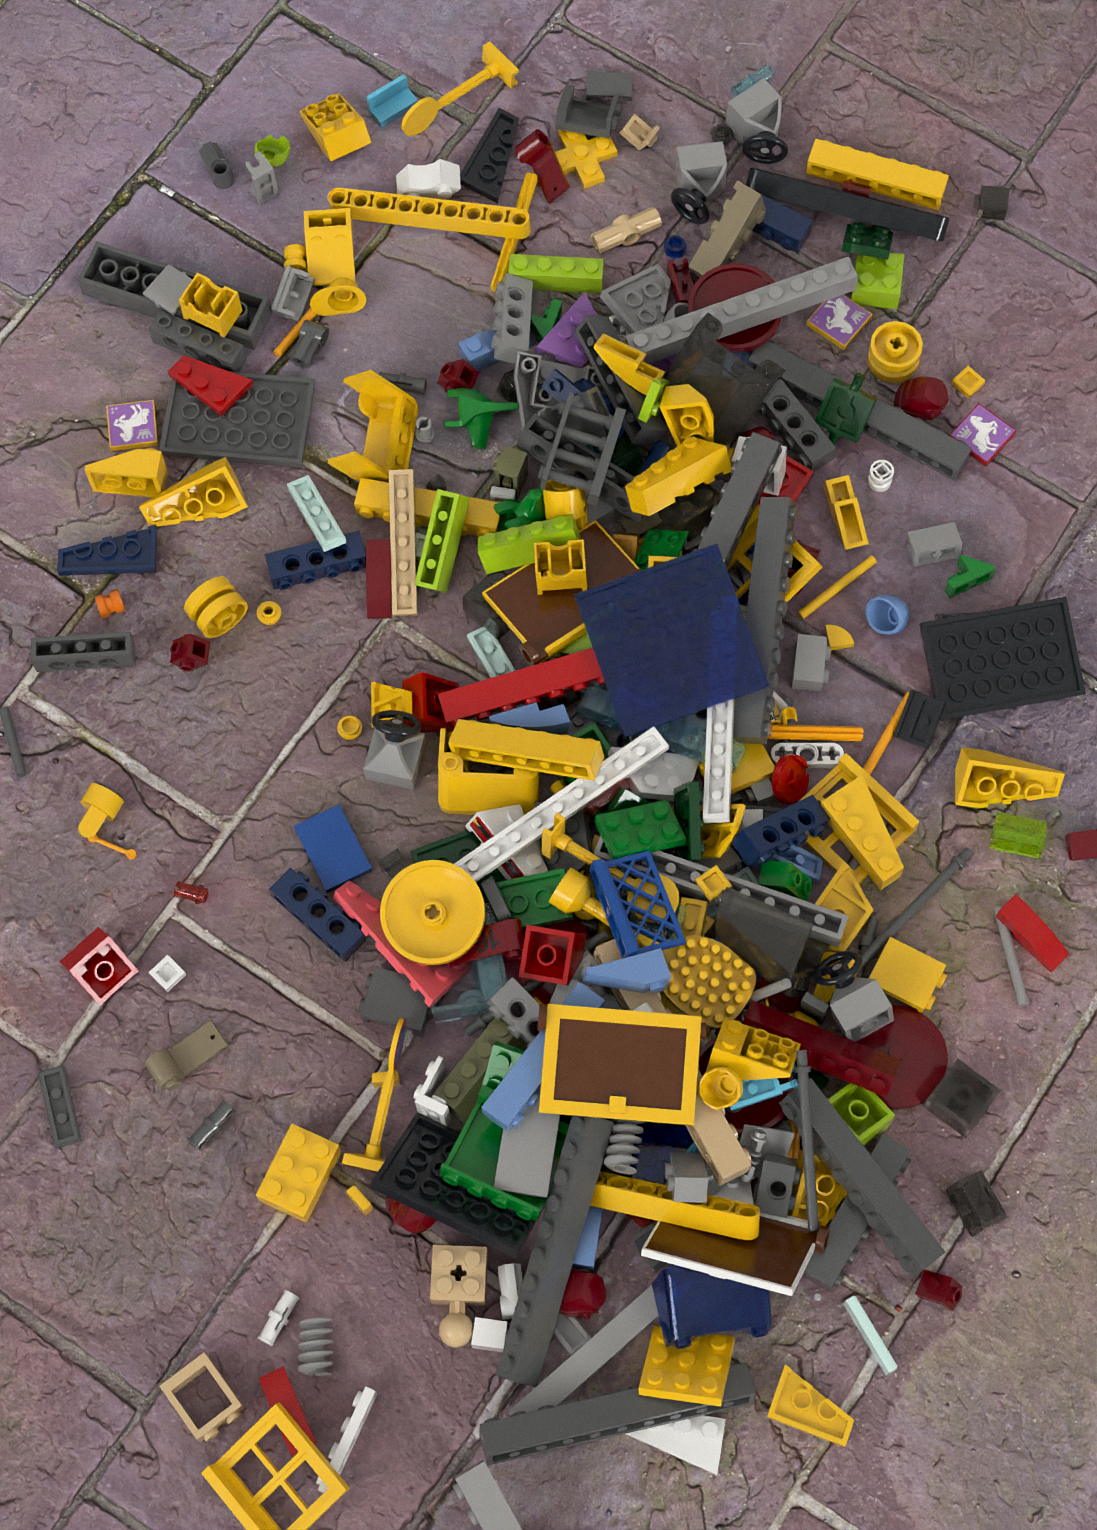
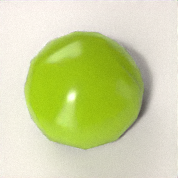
(274, 150)

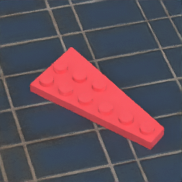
(430, 980)

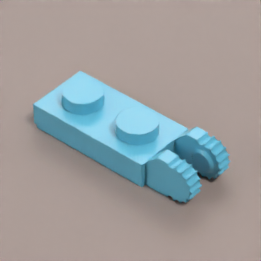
(762, 1089)

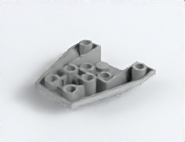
(529, 377)

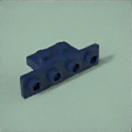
(560, 386)

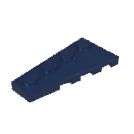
(118, 555)

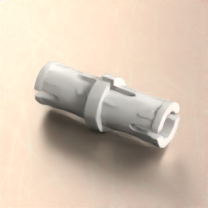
(278, 1318)

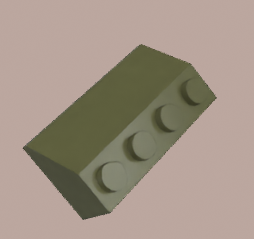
(466, 1079)

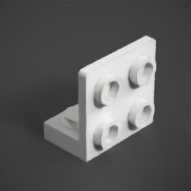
(426, 1101)

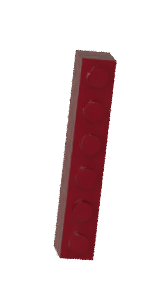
(827, 1050)

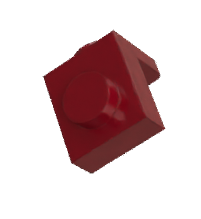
(939, 1289)

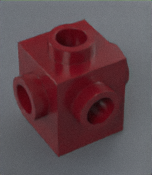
(457, 375)
(189, 652)

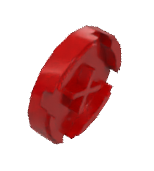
(790, 779)

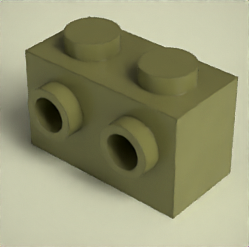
(511, 469)

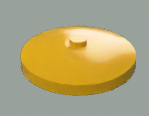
(432, 912)

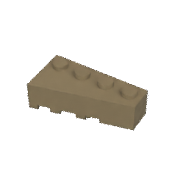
(730, 231)

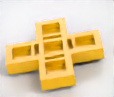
(584, 156)

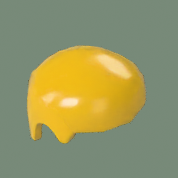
(720, 1088)

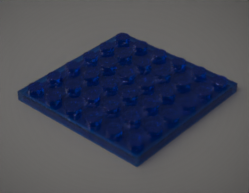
(671, 640)

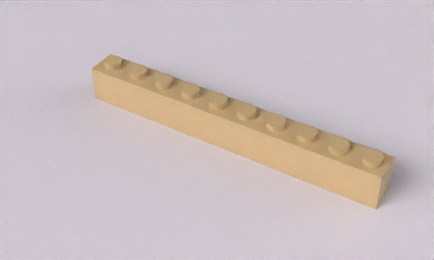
(711, 1131)

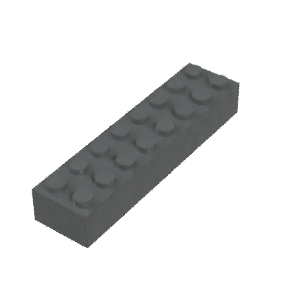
(124, 276)

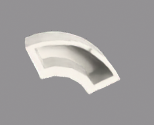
(433, 180)

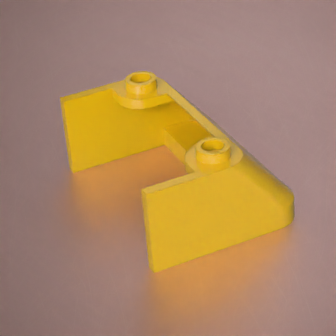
(389, 429)
(477, 792)

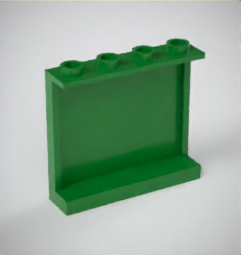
(475, 1162)

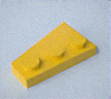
(808, 1410)

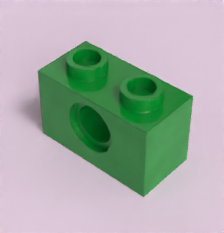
(785, 879)

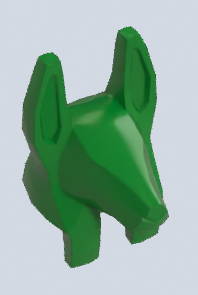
(476, 414)
(521, 512)

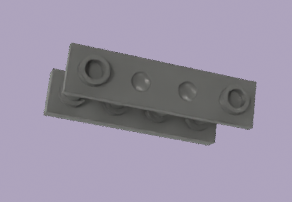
(598, 465)

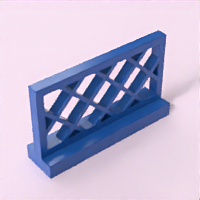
(614, 906)

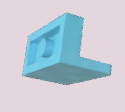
(391, 101)

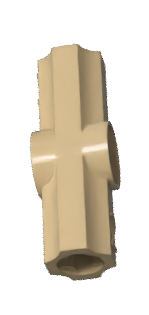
(626, 230)

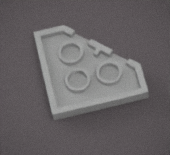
(639, 299)

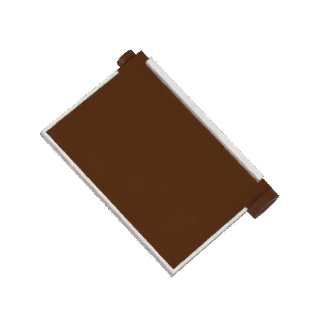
(768, 1262)

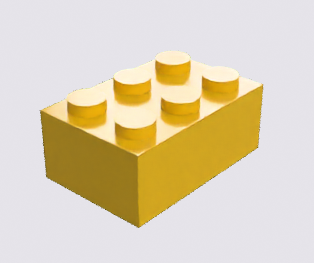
(299, 1173)

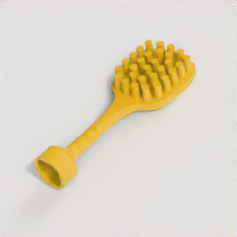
(704, 973)

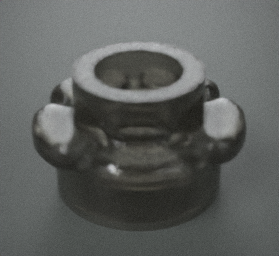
(726, 137)

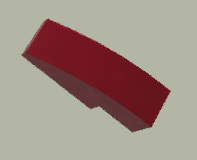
(378, 579)

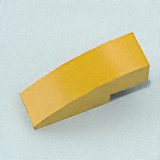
(627, 363)
(845, 512)

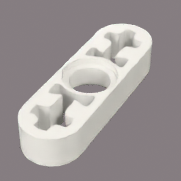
(813, 747)

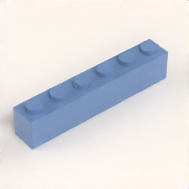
(523, 1082)

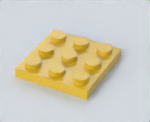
(688, 1373)

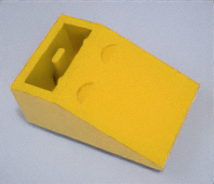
(335, 126)
(329, 245)
(752, 1052)

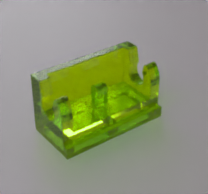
(1018, 835)

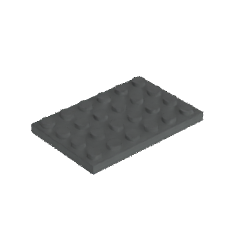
(260, 428)

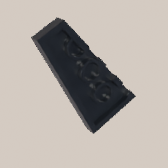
(489, 160)

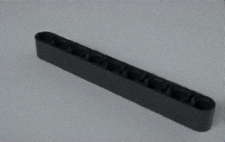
(848, 204)

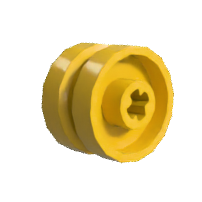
(894, 352)
(215, 607)

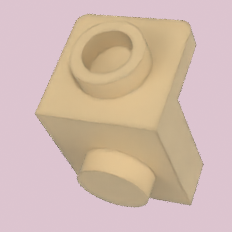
(639, 133)

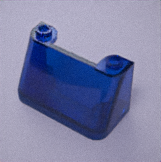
(703, 1305)

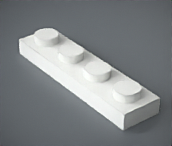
(351, 1429)

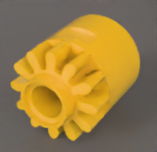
(565, 500)

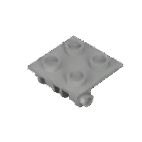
(760, 1141)

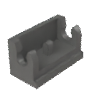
(609, 83)

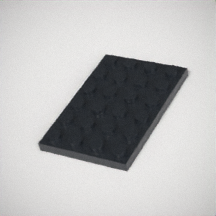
(1002, 658)
(414, 1180)

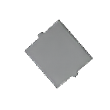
(168, 289)

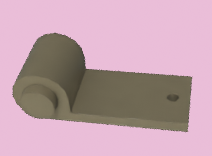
(175, 1064)

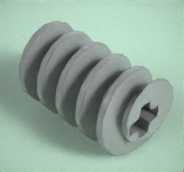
(621, 1146)
(314, 1347)

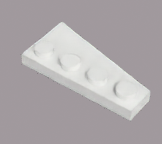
(692, 1440)

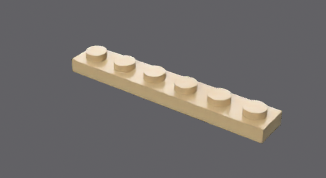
(403, 542)

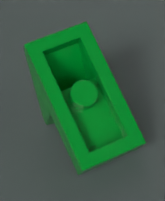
(542, 325)
(973, 574)

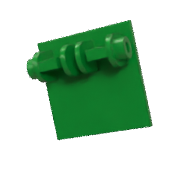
(660, 543)

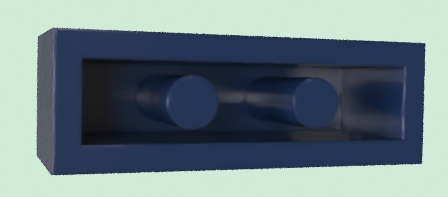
(784, 225)

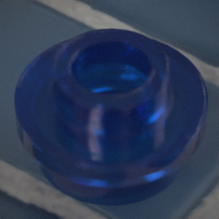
(675, 241)

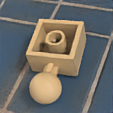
(456, 1327)

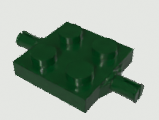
(845, 409)

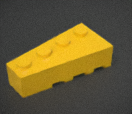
(677, 475)
(863, 832)

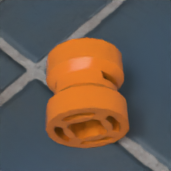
(109, 604)

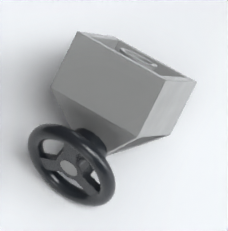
(756, 120)
(699, 179)
(395, 749)
(857, 1003)

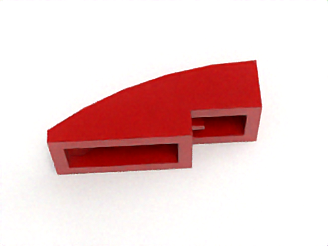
(1032, 933)
(278, 1389)

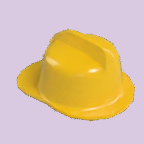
(338, 298)

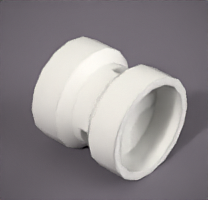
(879, 481)

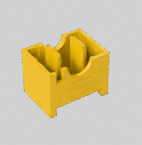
(210, 304)
(560, 566)

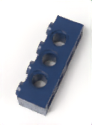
(303, 556)
(781, 831)
(341, 944)

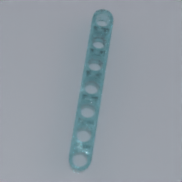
(680, 735)

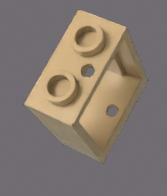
(186, 1376)

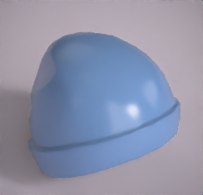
(887, 614)

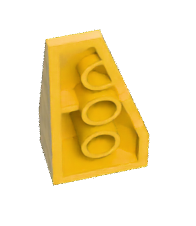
(995, 778)

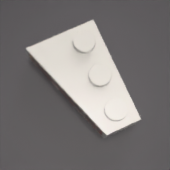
(491, 822)

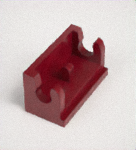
(681, 280)
(1081, 845)

